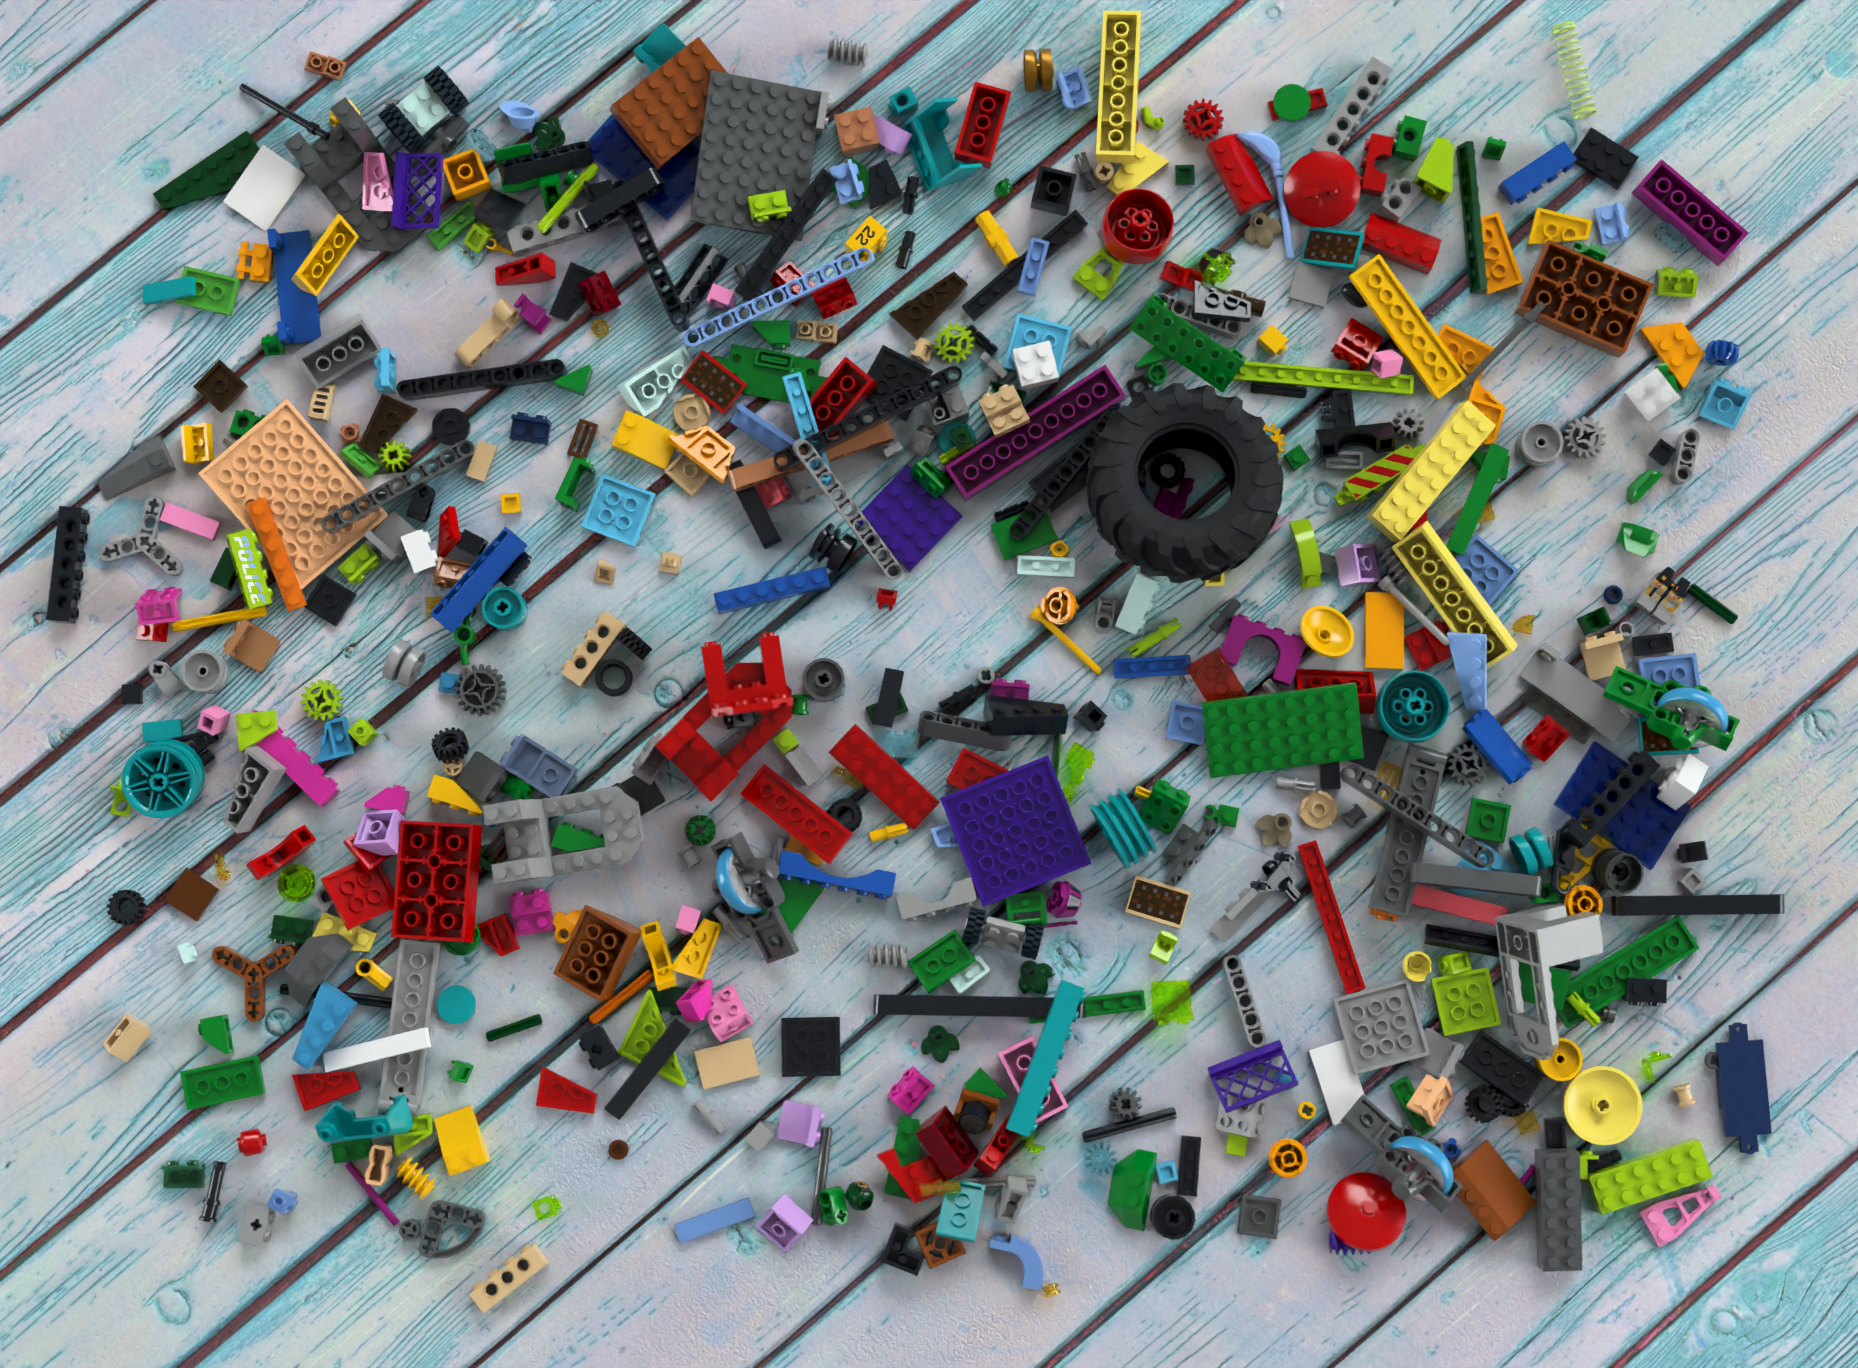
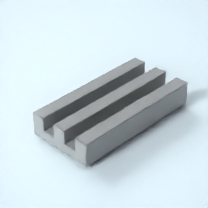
(1350, 461)

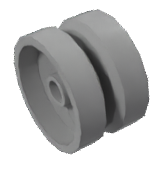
(1539, 444)
(206, 662)
(404, 663)

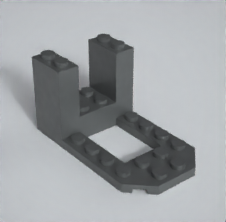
(334, 158)

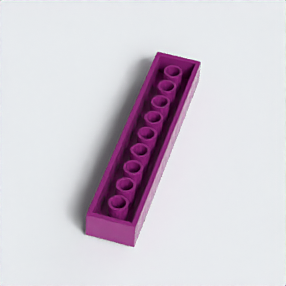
(1046, 428)

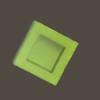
(785, 741)

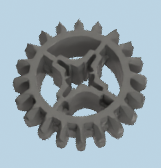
(473, 691)

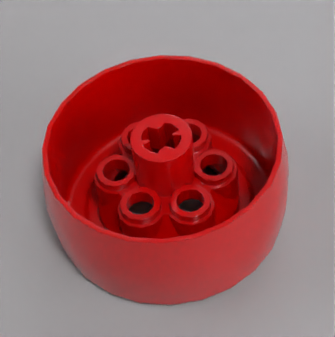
(1135, 207)

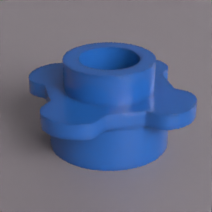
(1455, 1151)

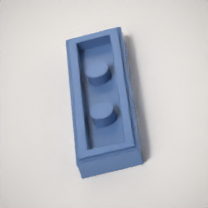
(1033, 267)

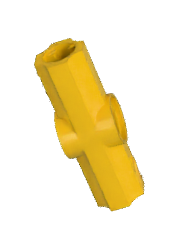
(996, 238)

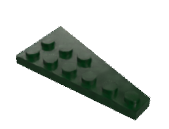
(210, 176)

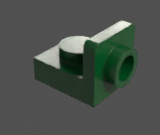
(486, 862)

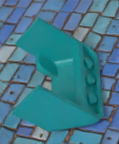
(931, 148)

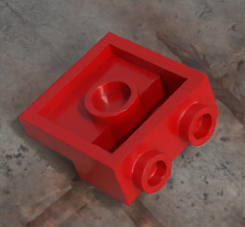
(1356, 344)
(1427, 648)

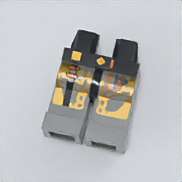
(1665, 591)

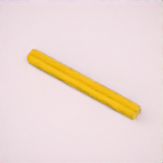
(220, 618)

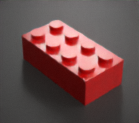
(982, 125)
(841, 394)

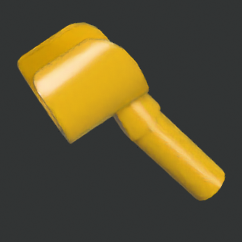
(497, 247)

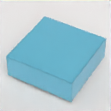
(1166, 1172)

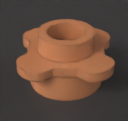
(349, 438)

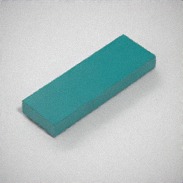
(169, 290)

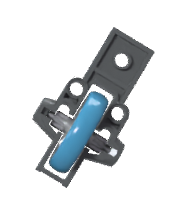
(752, 891)
(1425, 1178)

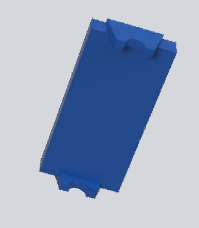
(1497, 746)

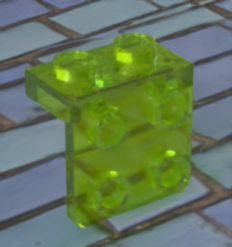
(1171, 1002)

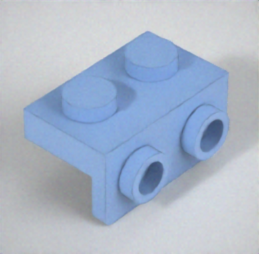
(1074, 89)

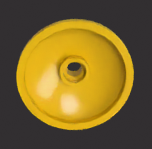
(1327, 631)

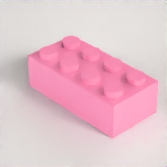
(1016, 1062)

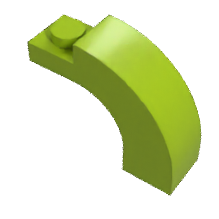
(1307, 552)

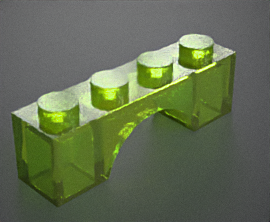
(1078, 760)

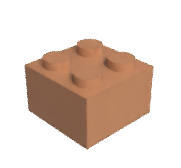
(856, 132)

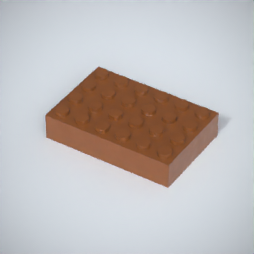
(669, 105)
(1584, 298)

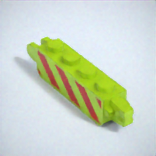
(1376, 475)

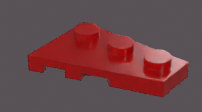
(322, 1088)
(564, 1094)

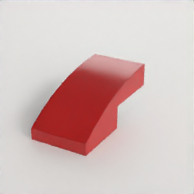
(1180, 276)

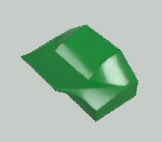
(1641, 485)
(1637, 539)

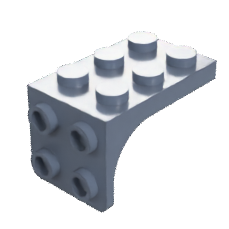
(538, 766)

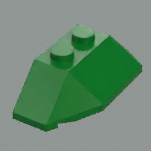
(1132, 1188)

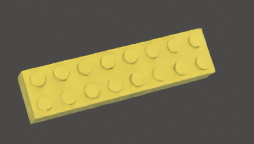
(1118, 87)
(1430, 471)
(1452, 590)

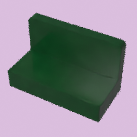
(225, 573)

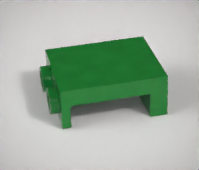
(570, 482)

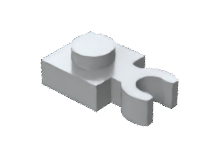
(996, 370)

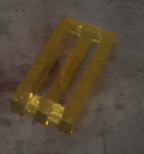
(1391, 767)

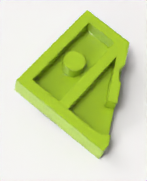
(421, 1129)

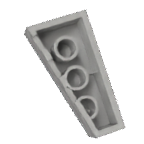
(254, 787)

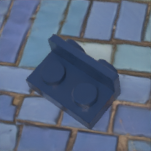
(530, 428)

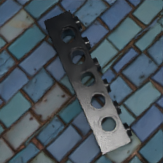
(62, 555)
(1645, 766)

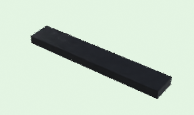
(647, 1069)

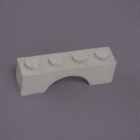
(912, 906)

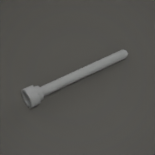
(1387, 584)

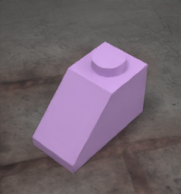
(891, 136)

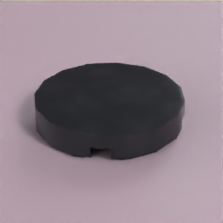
(451, 426)

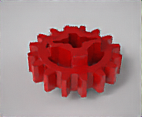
(1210, 122)

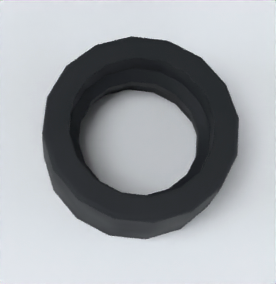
(613, 663)

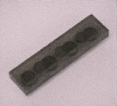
(1545, 705)

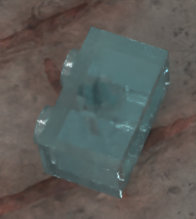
(911, 741)

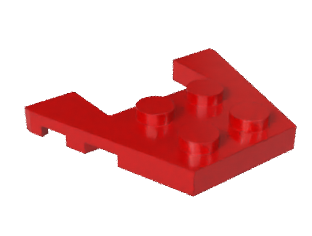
(912, 1174)

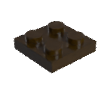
(220, 386)

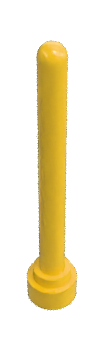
(1037, 615)

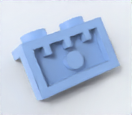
(847, 185)
(1611, 224)

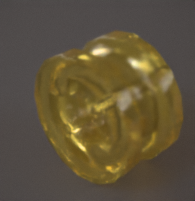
(605, 330)
(1051, 1290)

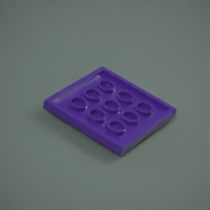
(909, 518)

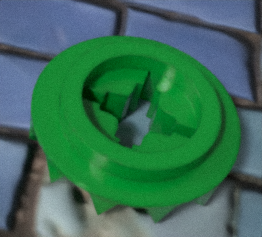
(709, 831)

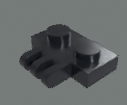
(1339, 408)

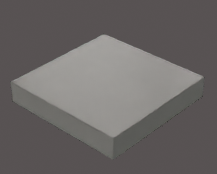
(1311, 284)

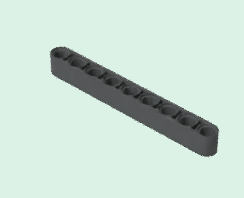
(392, 495)
(1426, 816)

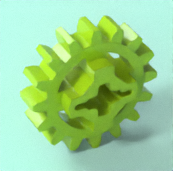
(962, 337)
(319, 707)

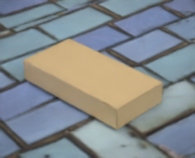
(481, 461)

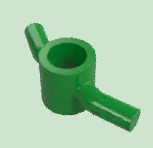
(464, 644)

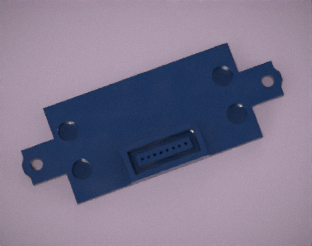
(1743, 1088)

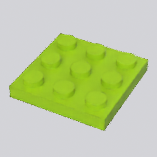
(1465, 1001)

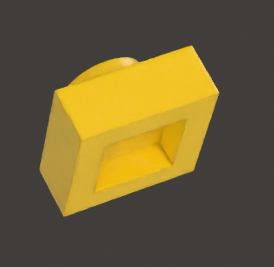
(511, 503)

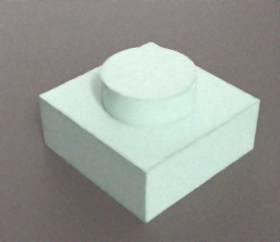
(187, 953)

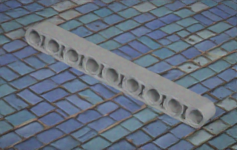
(843, 501)

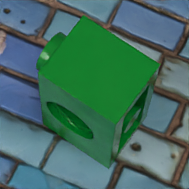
(1415, 129)

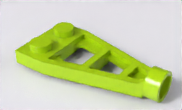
(1092, 280)

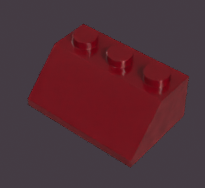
(947, 1143)

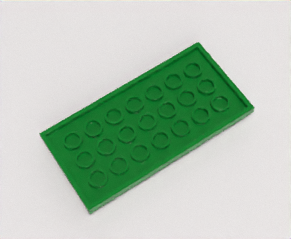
(1282, 730)

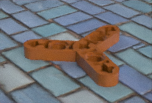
(245, 972)

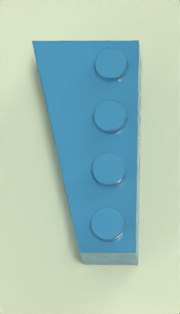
(324, 1021)

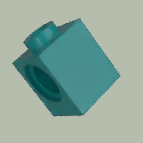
(906, 95)

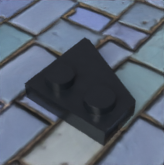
(882, 184)

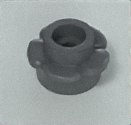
(1608, 1014)

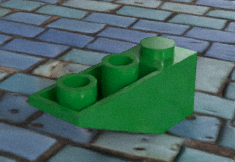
(574, 840)

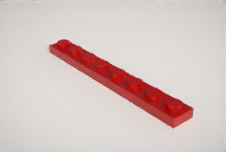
(1331, 917)

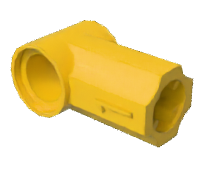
(375, 975)

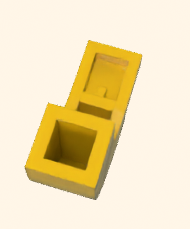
(659, 955)

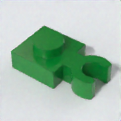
(1225, 815)

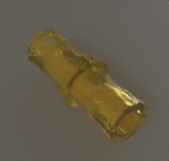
(940, 1187)

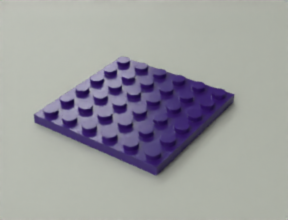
(1015, 831)

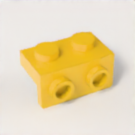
(197, 443)

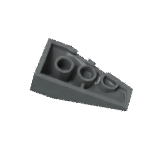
(140, 467)

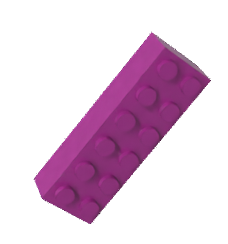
(1689, 212)

